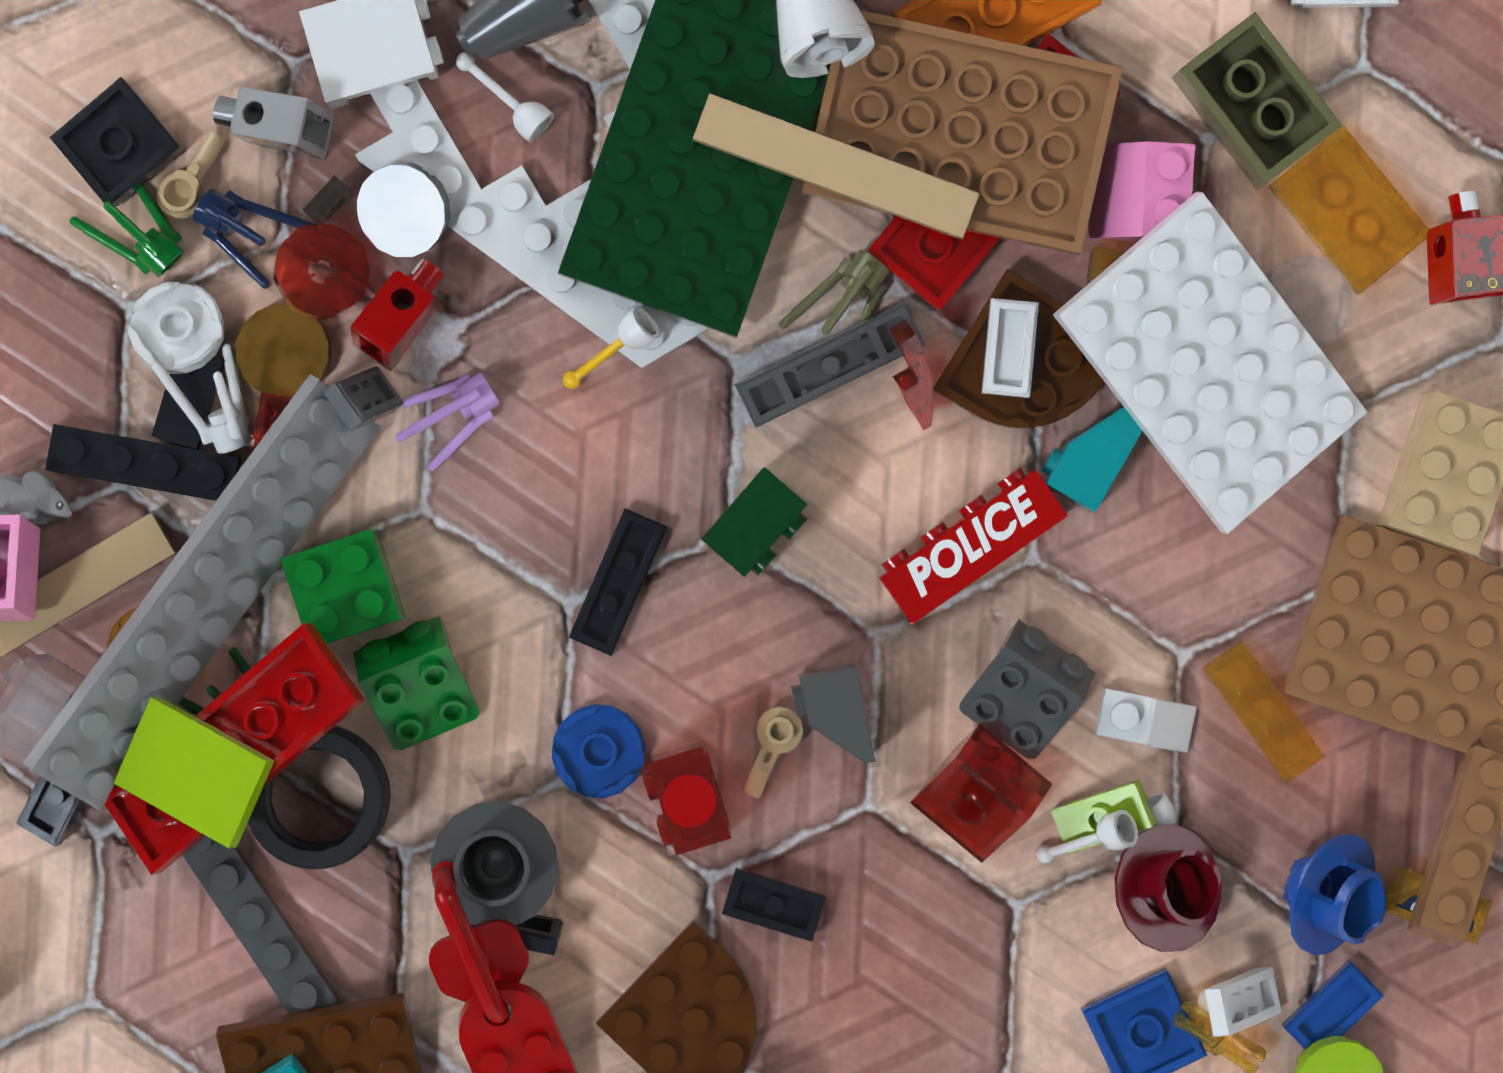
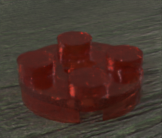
(309, 246)

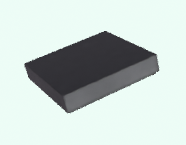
(116, 143)

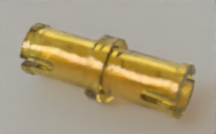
(1231, 1047)

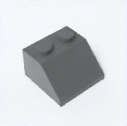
(835, 708)

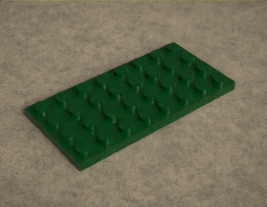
(673, 215)

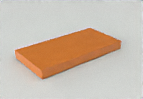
(1004, 20)

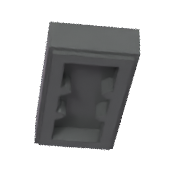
(363, 398)

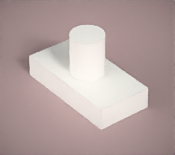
(1241, 1001)

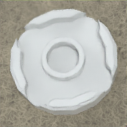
(176, 327)

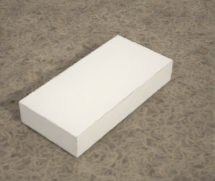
(1010, 348)

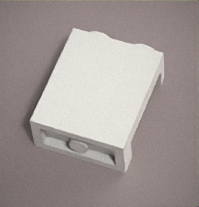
(369, 46)

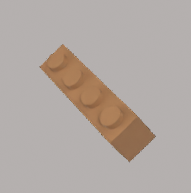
(1461, 849)

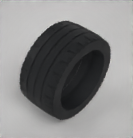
(376, 805)

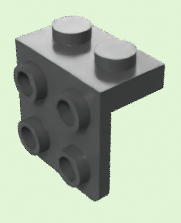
(1027, 690)

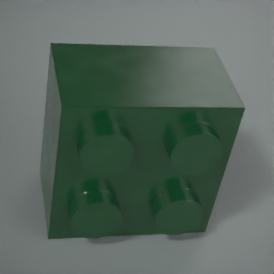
(755, 523)

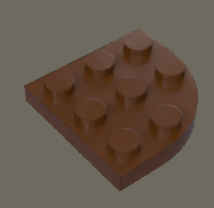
(1060, 373)
(686, 1010)

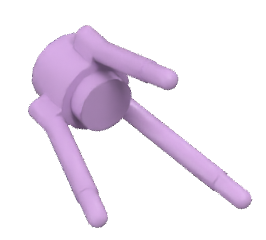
(471, 398)

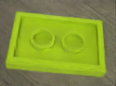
(193, 772)

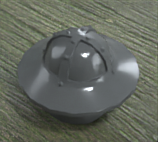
(500, 861)

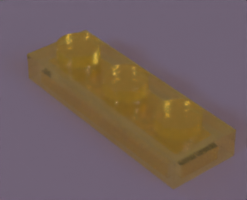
(1263, 712)

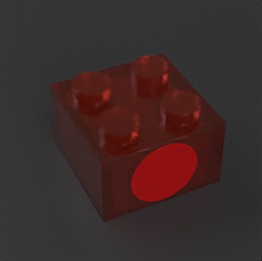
(688, 798)

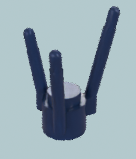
(221, 216)

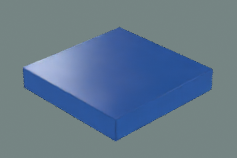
(1139, 1030)

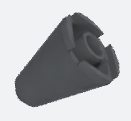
(505, 25)

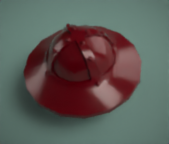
(1168, 888)

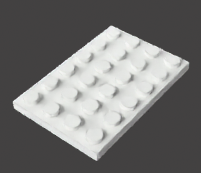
(1210, 362)

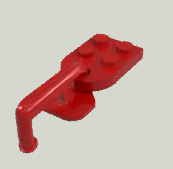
(485, 972)

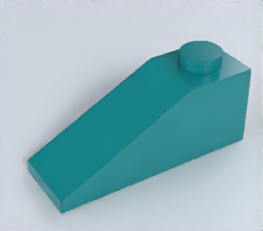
(1092, 460)

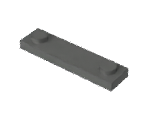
(824, 366)

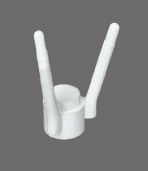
(227, 425)

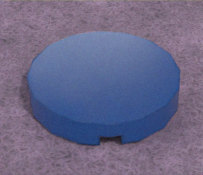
(598, 751)

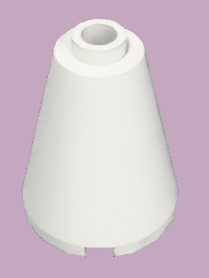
(819, 34)

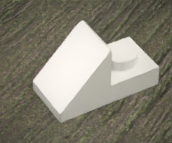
(1145, 720)

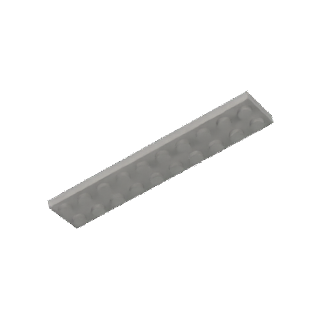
(202, 592)

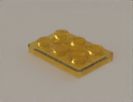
(1350, 209)

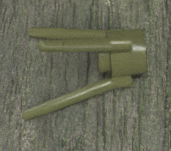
(862, 277)

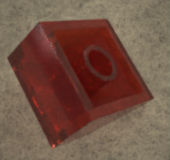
(981, 793)

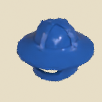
(1335, 895)

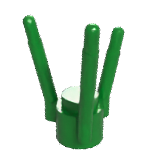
(156, 250)

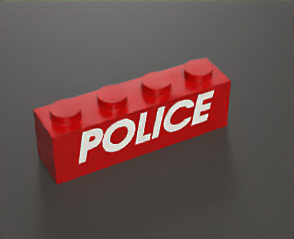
(971, 546)

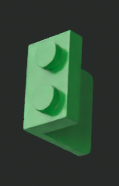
(415, 684)

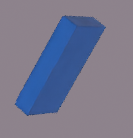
(1333, 1006)

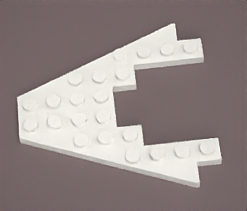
(509, 215)

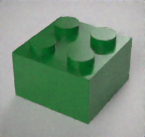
(344, 586)

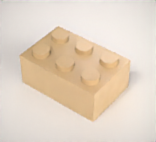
(1447, 474)

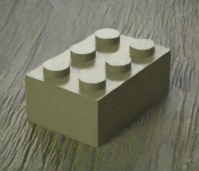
(1256, 100)

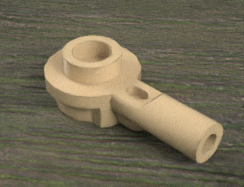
(181, 191)
(779, 733)

